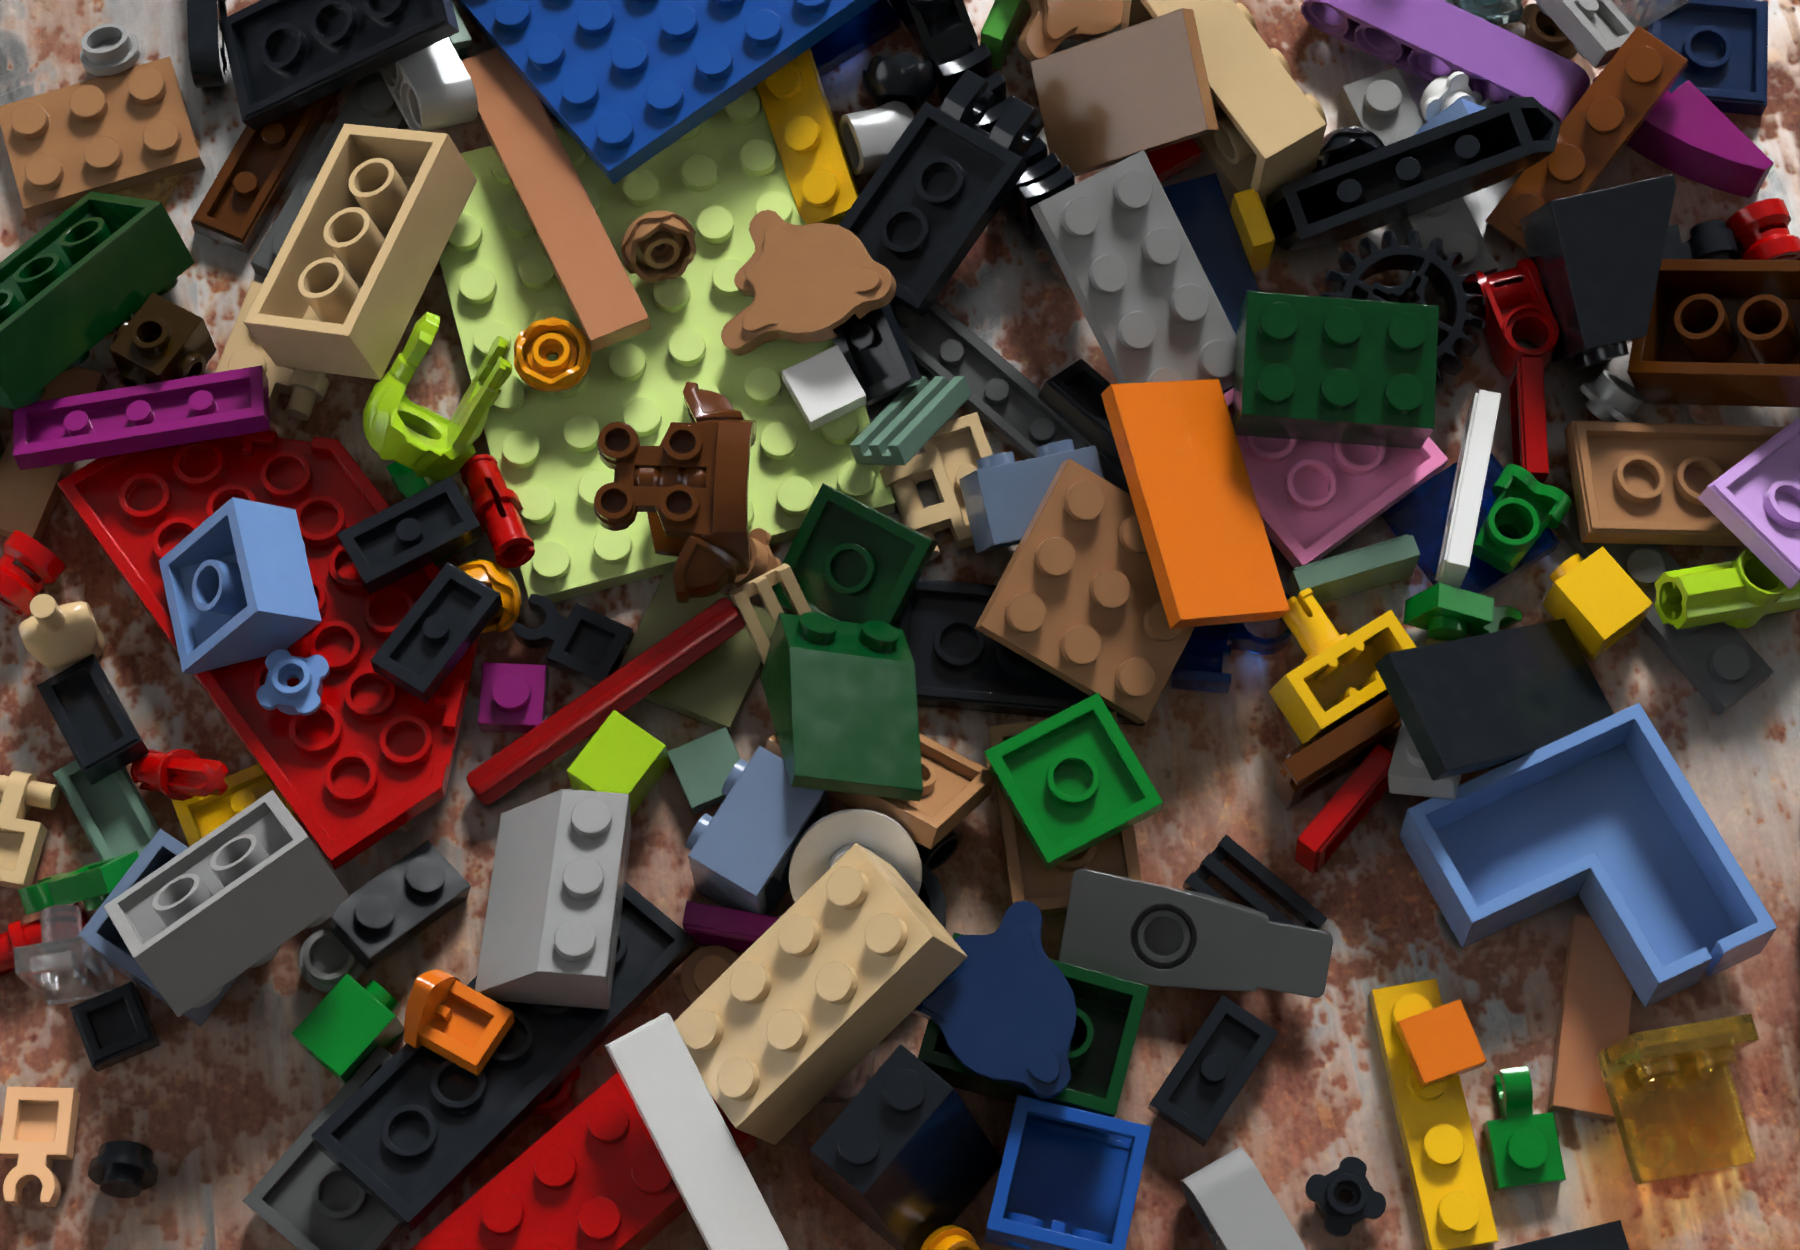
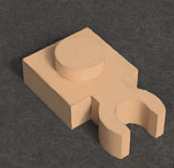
(36, 1130)

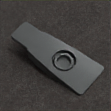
(1187, 939)

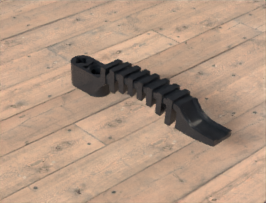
(951, 44)

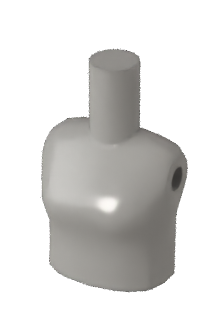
(872, 134)

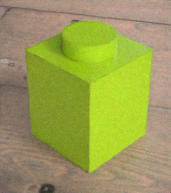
(620, 761)

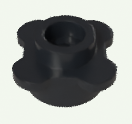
(1338, 1215)

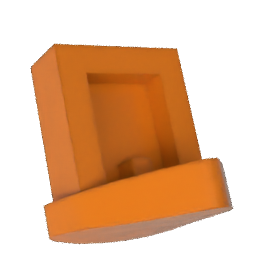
(454, 1020)

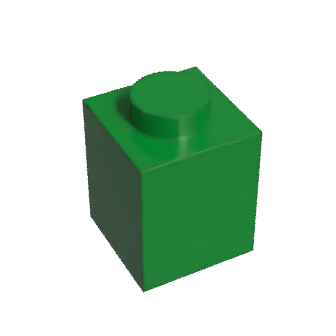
(350, 1026)

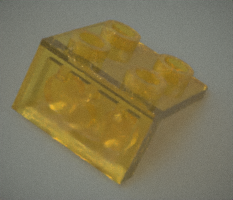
(1679, 1098)

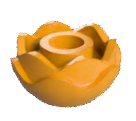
(547, 338)
(502, 581)

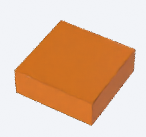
(1440, 1043)

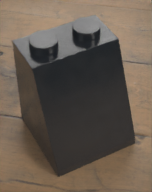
(1601, 265)
(905, 1153)

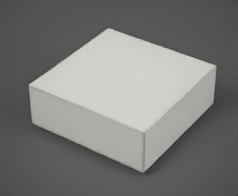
(824, 387)

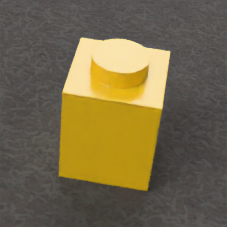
(1596, 601)

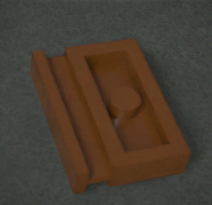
(1337, 752)

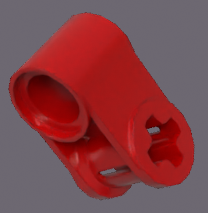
(1516, 311)

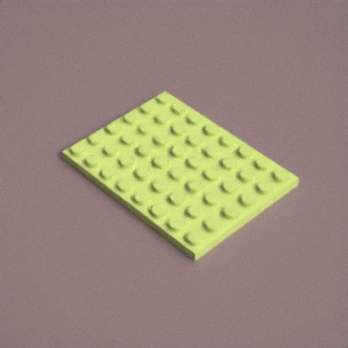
(549, 439)

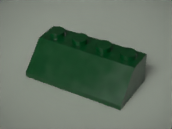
(80, 285)

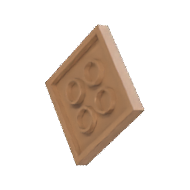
(1087, 597)

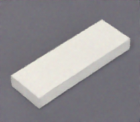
(1468, 488)

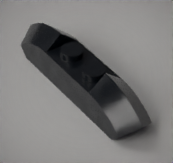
(1412, 174)

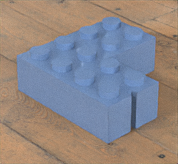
(1602, 822)

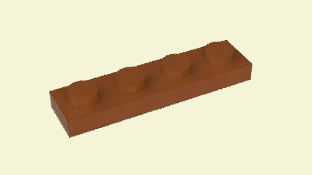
(1593, 131)

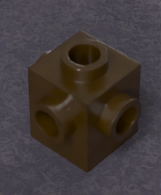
(161, 344)

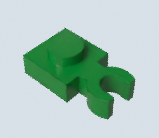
(86, 884)

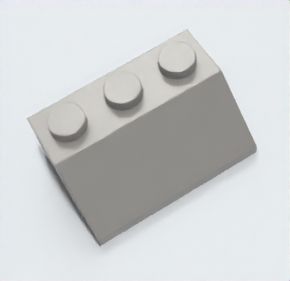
(556, 900)
(226, 904)

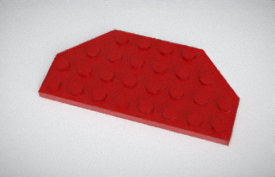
(371, 747)

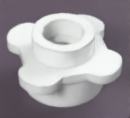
(1444, 92)

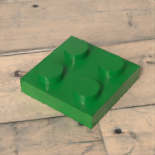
(1072, 781)

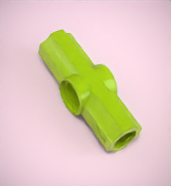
(1723, 592)

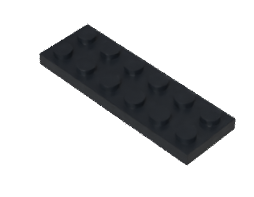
(431, 1122)

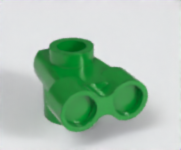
(1521, 510)

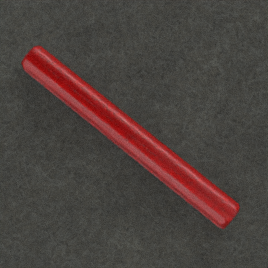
(615, 692)

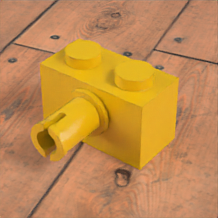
(1338, 668)

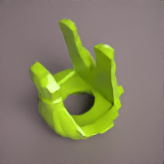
(417, 434)

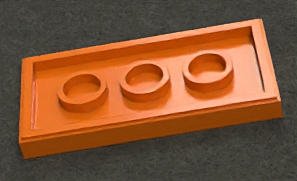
(1194, 503)

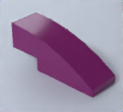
(1701, 143)

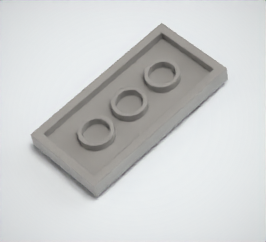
(1138, 277)

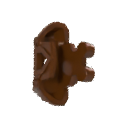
(689, 488)

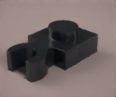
(581, 645)

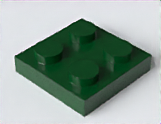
(855, 560)

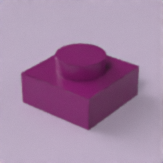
(512, 697)

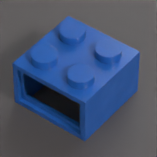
(1066, 1179)

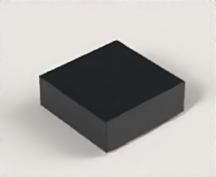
(114, 1026)

